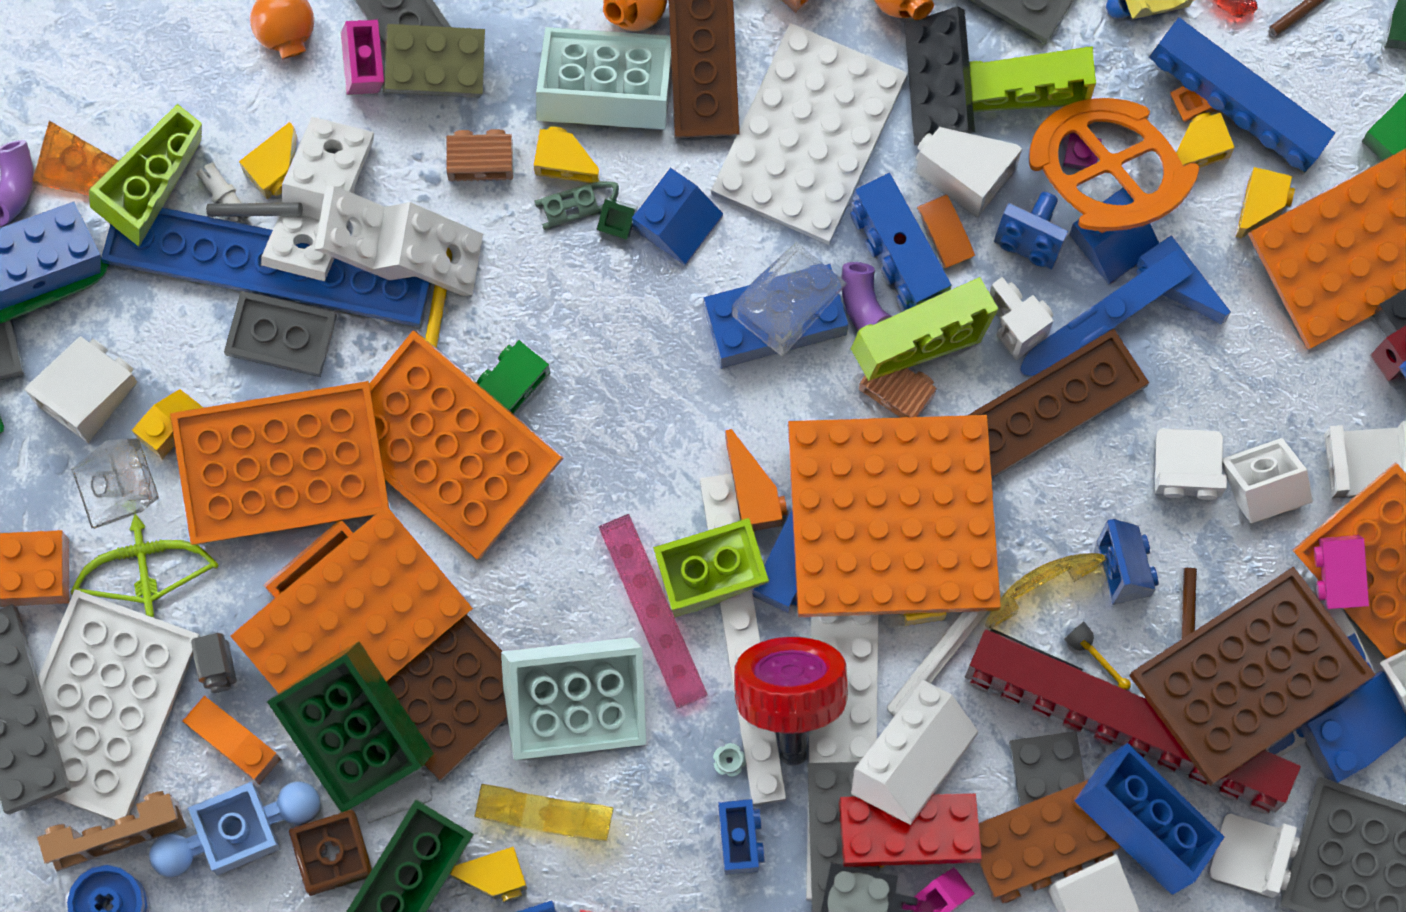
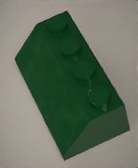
(413, 863)

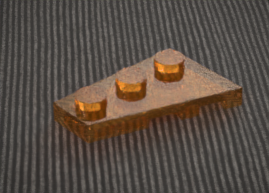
(70, 162)

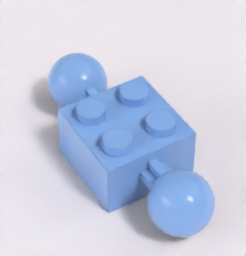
(234, 828)

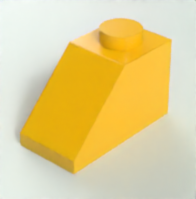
(1205, 141)
(563, 157)
(271, 160)
(1264, 199)
(156, 427)
(493, 875)

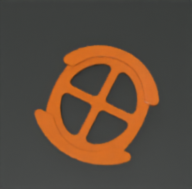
(1100, 216)

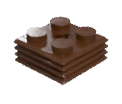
(311, 843)

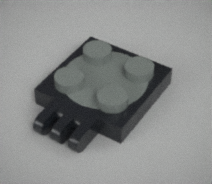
(862, 891)

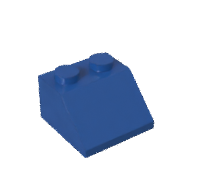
(676, 216)
(1114, 251)

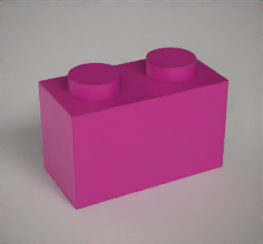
(362, 57)
(1342, 572)

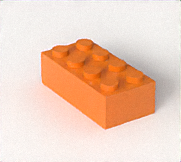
(34, 568)

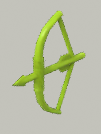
(145, 584)

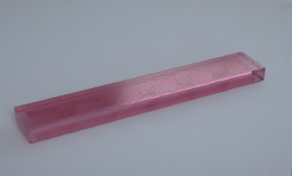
(652, 611)

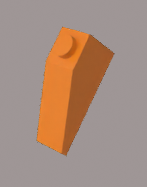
(754, 490)
(232, 739)

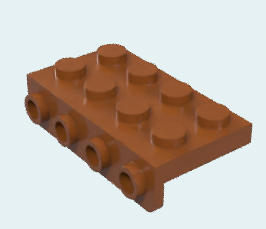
(1040, 843)

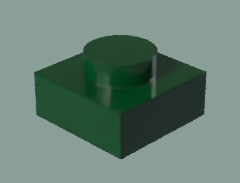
(616, 218)

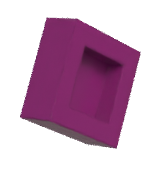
(1078, 154)

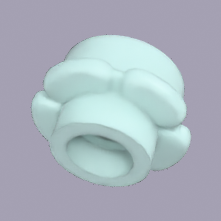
(722, 753)

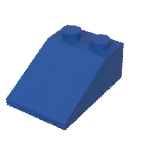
(1126, 562)
(1356, 729)

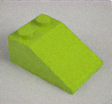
(710, 567)

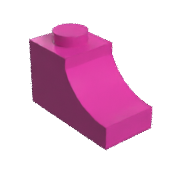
(943, 894)

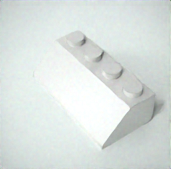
(914, 753)

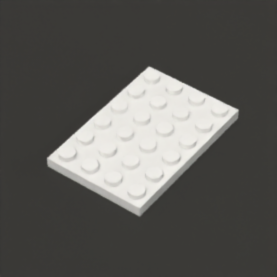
(809, 133)
(110, 697)

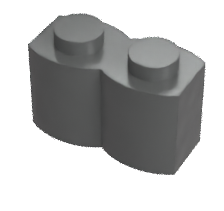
(214, 662)

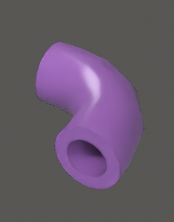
(15, 179)
(860, 295)

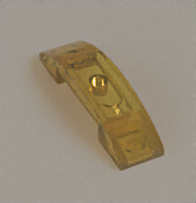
(1075, 565)
(544, 813)

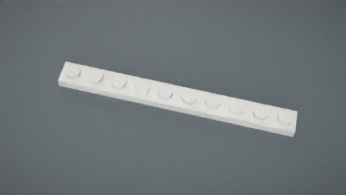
(740, 634)

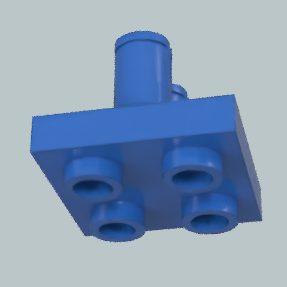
(1032, 232)

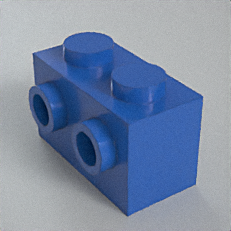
(738, 837)

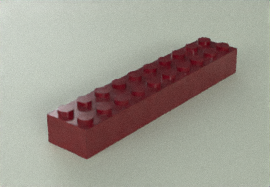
(1114, 717)

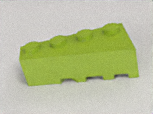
(1033, 80)
(146, 175)
(926, 330)

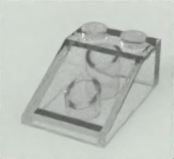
(787, 298)

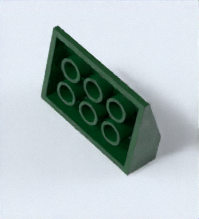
(350, 728)

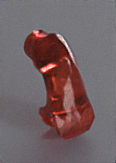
(1238, 8)

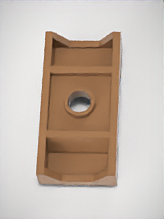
(67, 847)

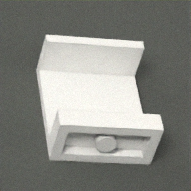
(1362, 456)

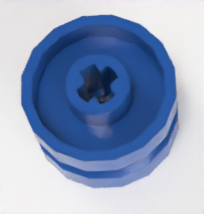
(105, 884)

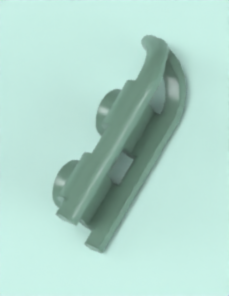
(583, 199)

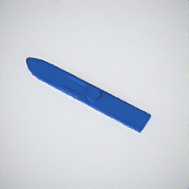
(1108, 313)

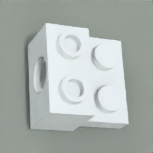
(1022, 323)

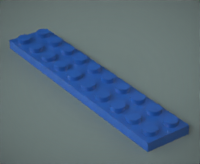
(230, 258)

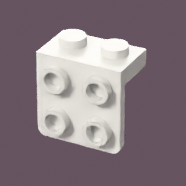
(1189, 464)
(1254, 855)

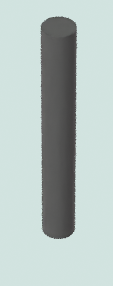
(254, 209)

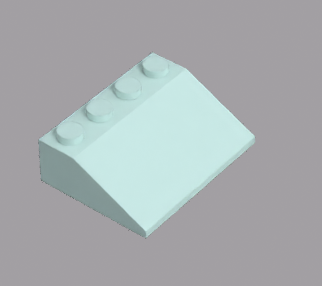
(604, 78)
(574, 697)

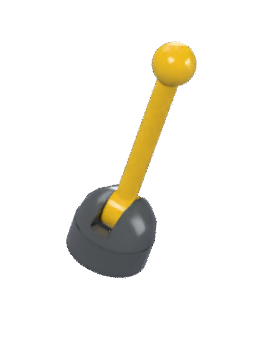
(1082, 639)

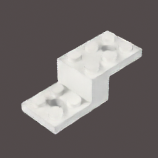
(306, 184)
(398, 241)

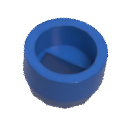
(1117, 8)

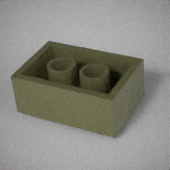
(434, 60)

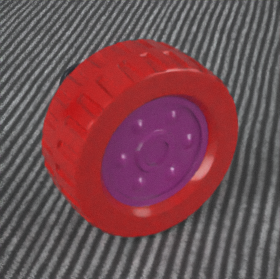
(791, 689)

